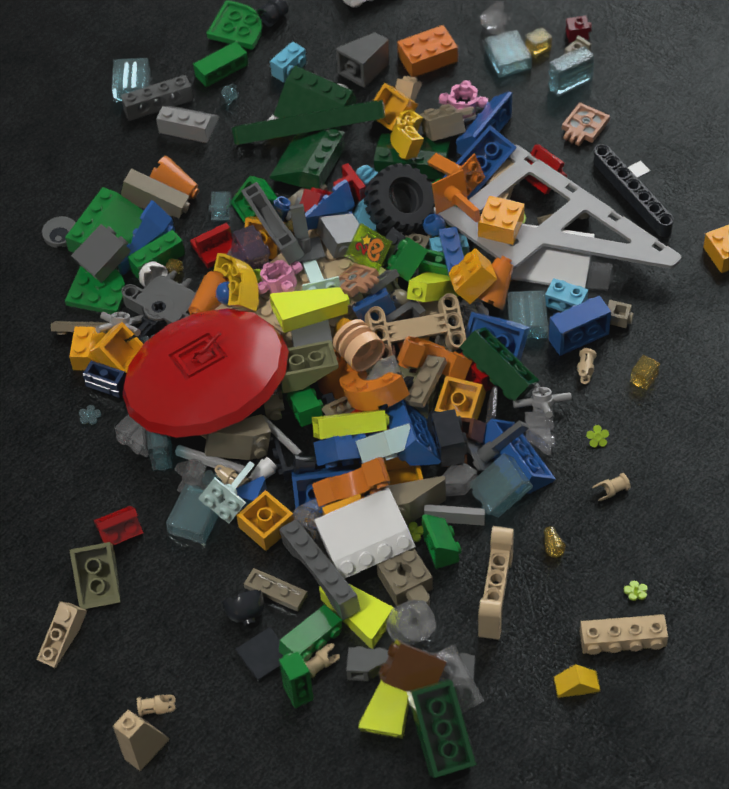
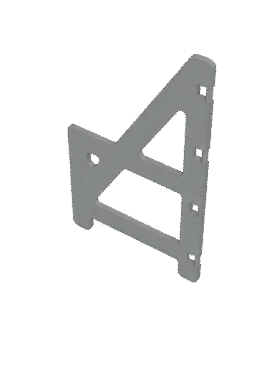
(550, 232)

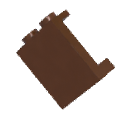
(410, 667)

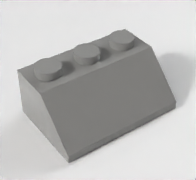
(186, 123)

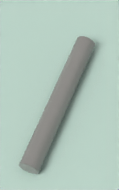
(283, 438)

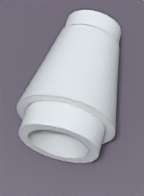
(264, 468)

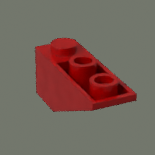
(312, 197)

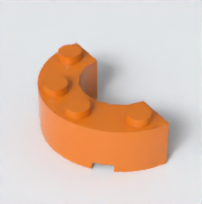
(415, 351)
(369, 394)
(362, 481)

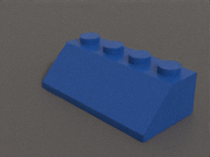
(495, 113)
(491, 151)
(420, 445)
(522, 452)
(303, 482)

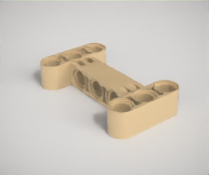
(420, 326)
(500, 561)

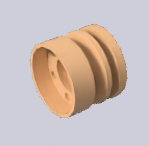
(358, 345)

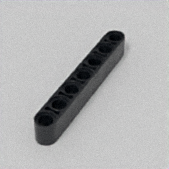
(633, 190)

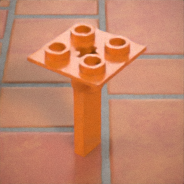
(472, 169)
(452, 192)

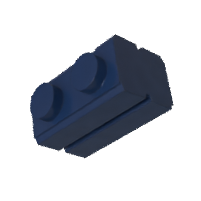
(104, 378)

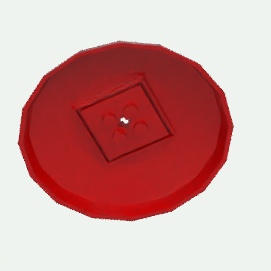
(180, 397)

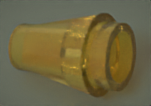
(553, 543)

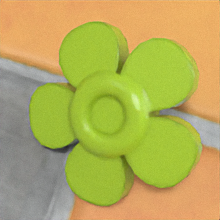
(597, 436)
(415, 531)
(636, 590)

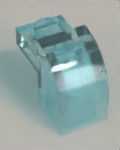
(220, 206)

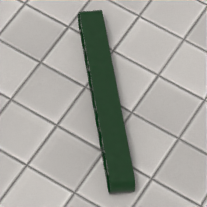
(308, 122)

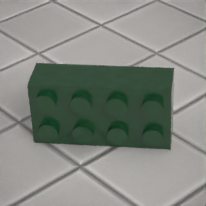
(499, 364)
(441, 728)

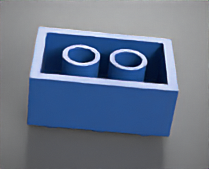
(579, 325)

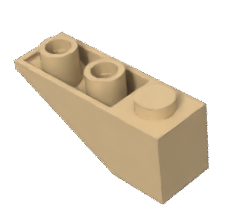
(61, 633)

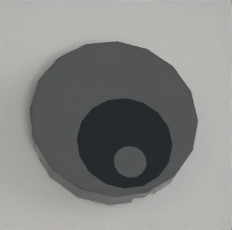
(56, 230)

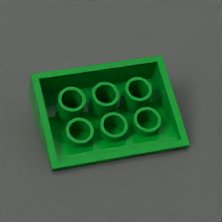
(109, 210)

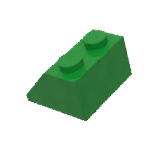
(240, 203)
(407, 258)
(440, 541)

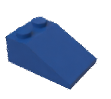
(509, 333)

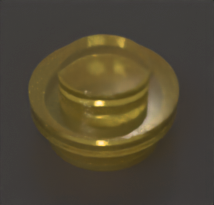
(174, 264)

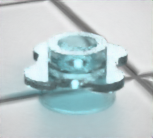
(229, 93)

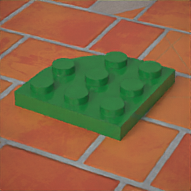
(236, 23)
(96, 296)

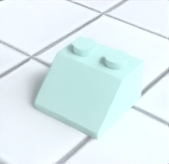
(383, 444)

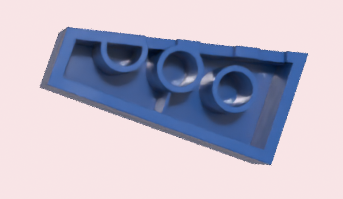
(339, 450)

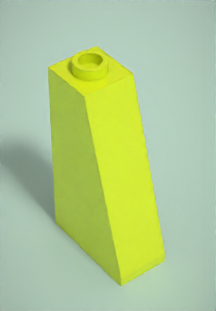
(429, 287)
(308, 307)
(349, 424)
(370, 621)
(386, 712)

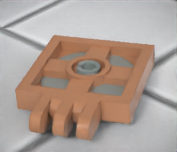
(584, 124)
(358, 279)

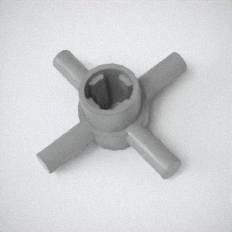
(118, 317)
(542, 400)

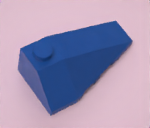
(337, 203)
(153, 225)

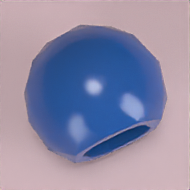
(433, 223)
(222, 293)

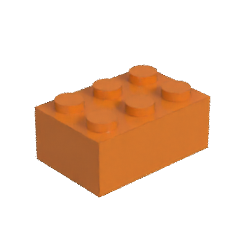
(427, 51)

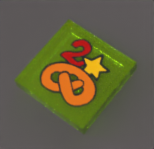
(368, 247)

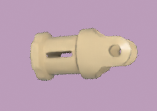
(585, 366)
(228, 475)
(614, 485)
(321, 660)
(155, 705)

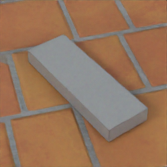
(457, 515)

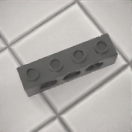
(152, 98)

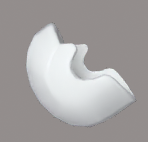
(150, 271)

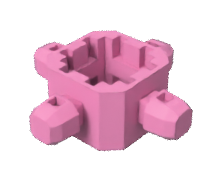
(463, 91)
(279, 277)

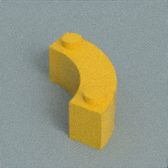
(405, 134)
(243, 282)

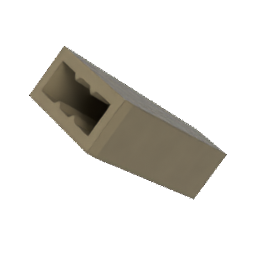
(142, 189)

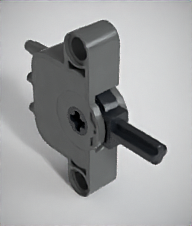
(159, 302)

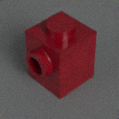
(578, 27)

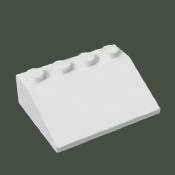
(555, 263)
(364, 533)

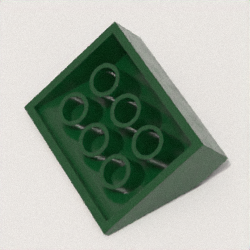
(311, 93)
(387, 155)
(310, 158)

